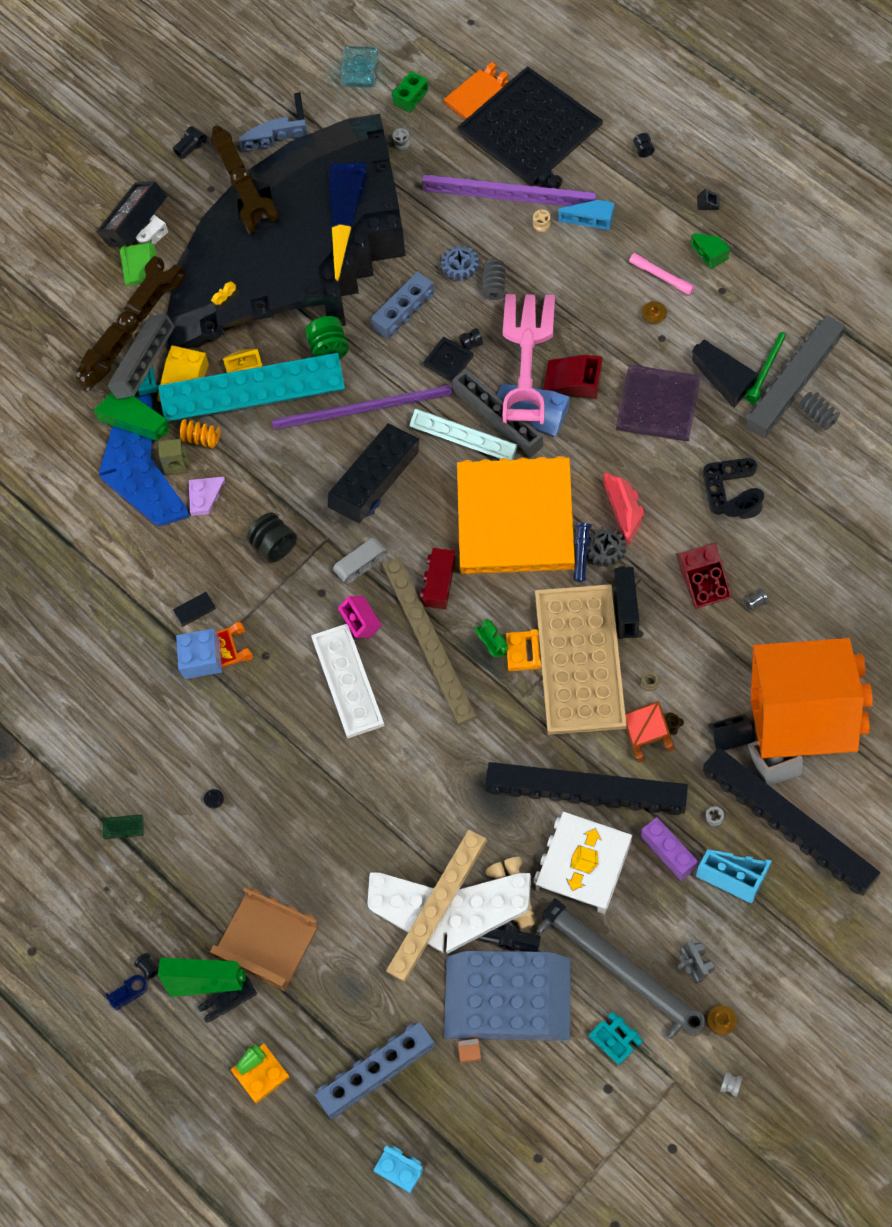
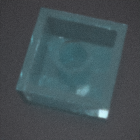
(359, 66)

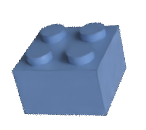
(199, 653)

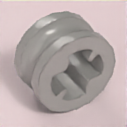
(720, 814)

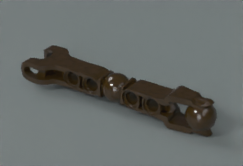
(254, 207)
(98, 360)

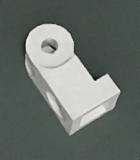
(153, 231)

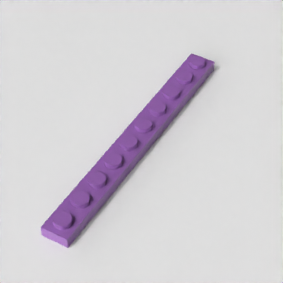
(505, 191)

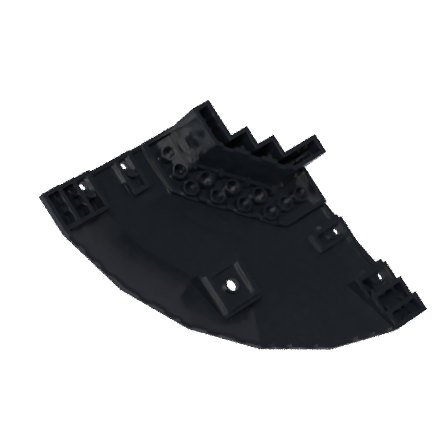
(293, 258)

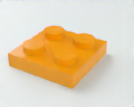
(263, 1078)

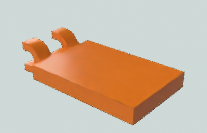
(476, 91)

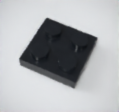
(448, 359)

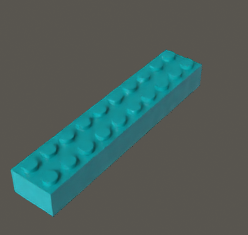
(251, 388)

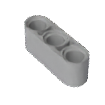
(360, 560)

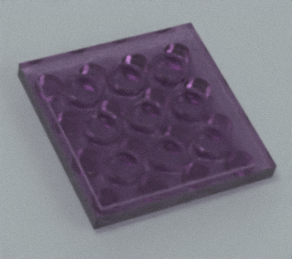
(658, 402)

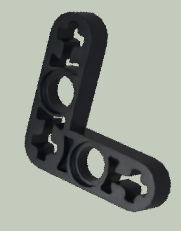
(717, 479)

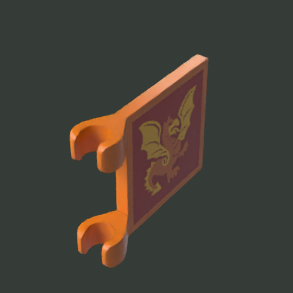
(227, 647)

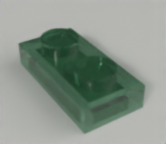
(123, 826)

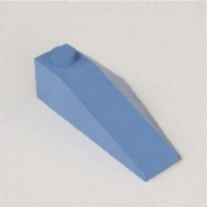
(555, 409)

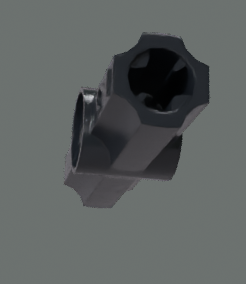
(512, 938)

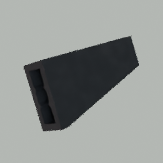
(724, 372)
(626, 602)

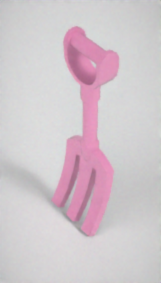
(527, 337)

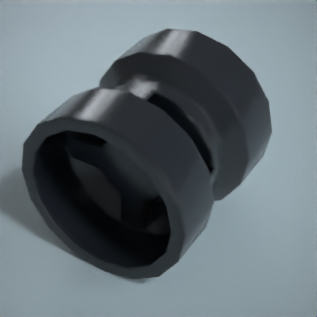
(643, 145)
(550, 180)
(471, 339)

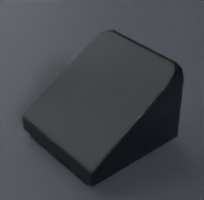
(708, 200)

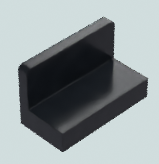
(732, 732)

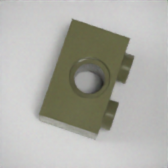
(173, 457)

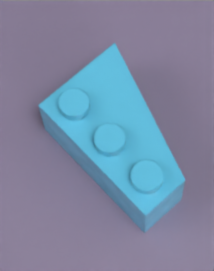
(733, 873)

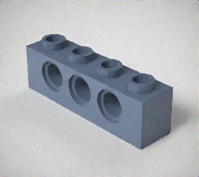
(405, 297)

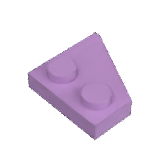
(203, 494)

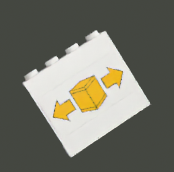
(583, 860)

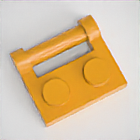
(517, 650)

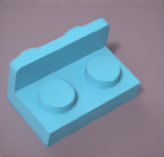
(399, 1169)

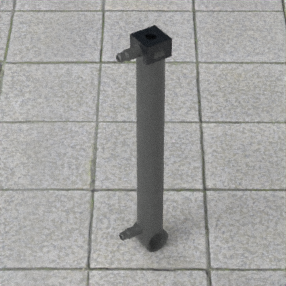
(624, 968)

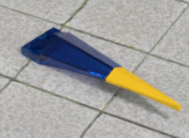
(345, 188)

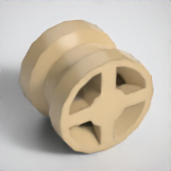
(544, 217)

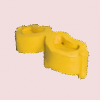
(222, 295)

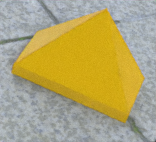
(242, 360)

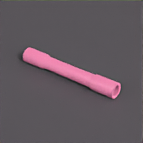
(679, 283)

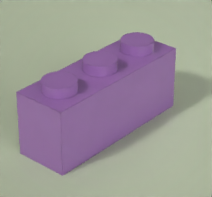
(669, 849)

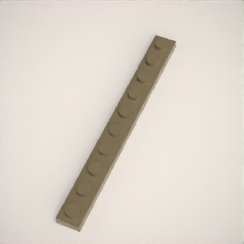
(429, 642)

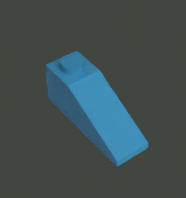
(591, 214)

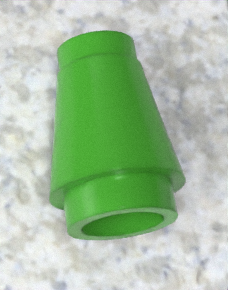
(252, 1058)

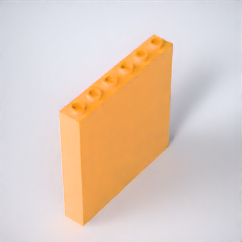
(515, 515)

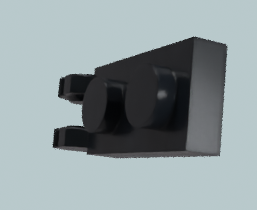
(227, 1000)

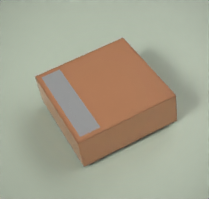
(469, 1050)

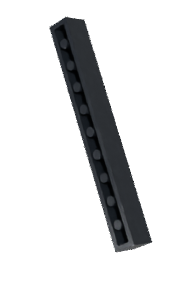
(587, 788)
(791, 821)

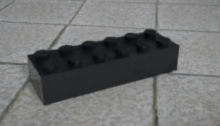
(373, 473)

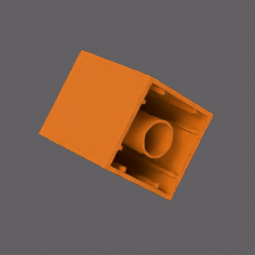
(809, 698)

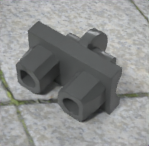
(693, 962)

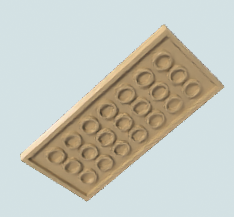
(580, 660)

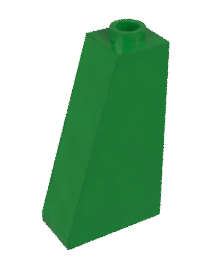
(132, 416)
(199, 976)

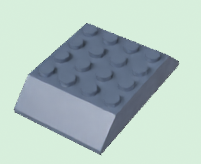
(507, 996)

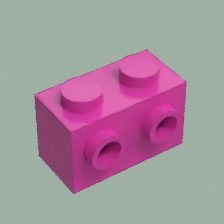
(359, 617)

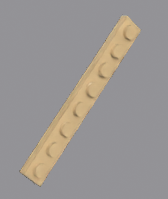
(436, 906)

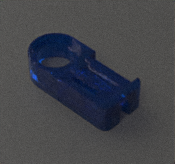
(126, 994)

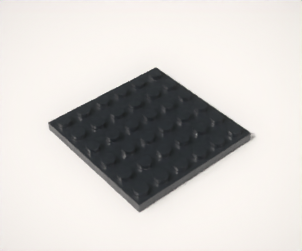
(530, 125)

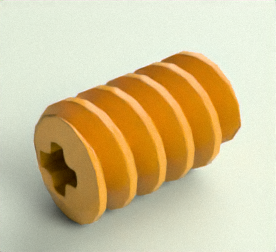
(199, 435)

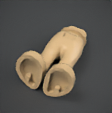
(512, 866)

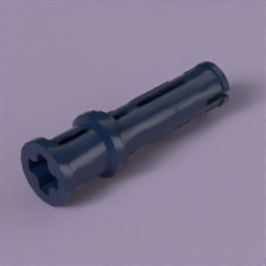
(582, 542)

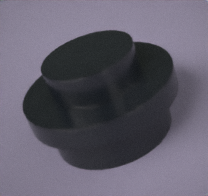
(214, 798)

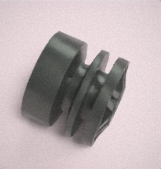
(271, 537)

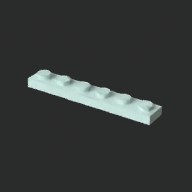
(463, 435)

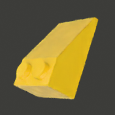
(183, 365)

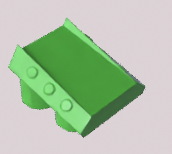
(134, 261)

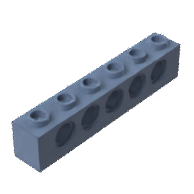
(370, 1081)

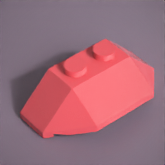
(624, 505)

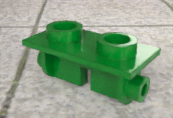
(496, 645)

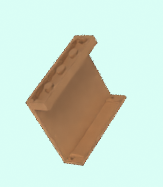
(266, 938)

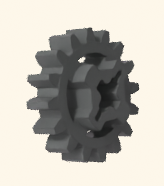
(613, 550)

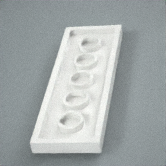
(347, 681)

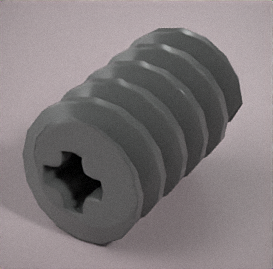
(494, 279)
(818, 410)

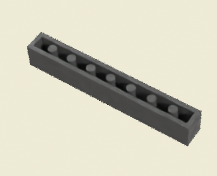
(795, 376)

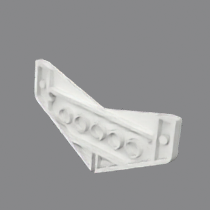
(469, 916)

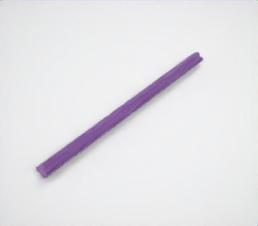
(362, 407)

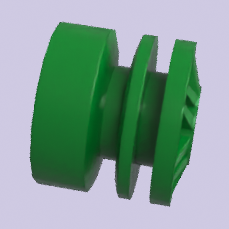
(326, 337)

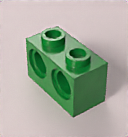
(410, 91)

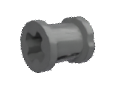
(755, 600)

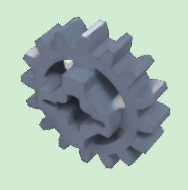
(468, 260)

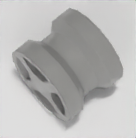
(401, 139)
(731, 1083)

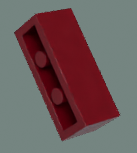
(438, 578)

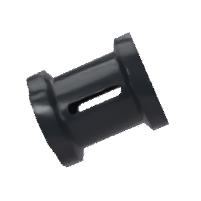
(146, 965)

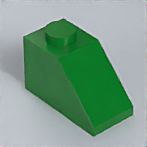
(710, 249)

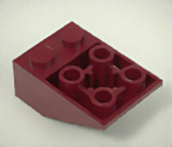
(574, 376)
(704, 575)

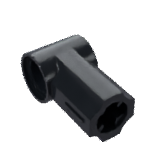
(192, 139)

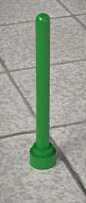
(753, 394)

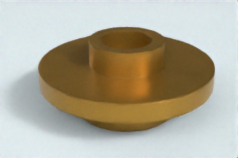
(654, 312)
(722, 1020)

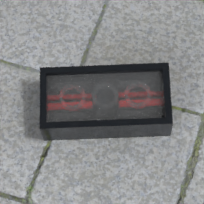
(131, 214)

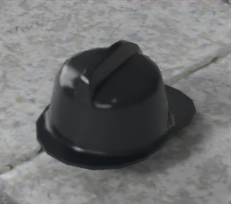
(745, 505)

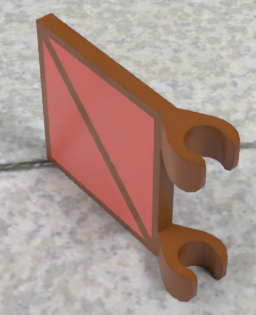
(647, 726)

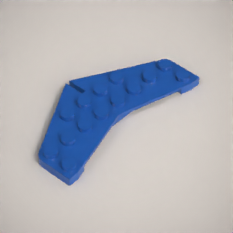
(136, 478)

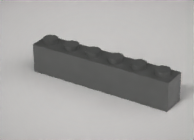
(141, 356)
(491, 409)

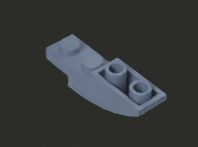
(266, 133)

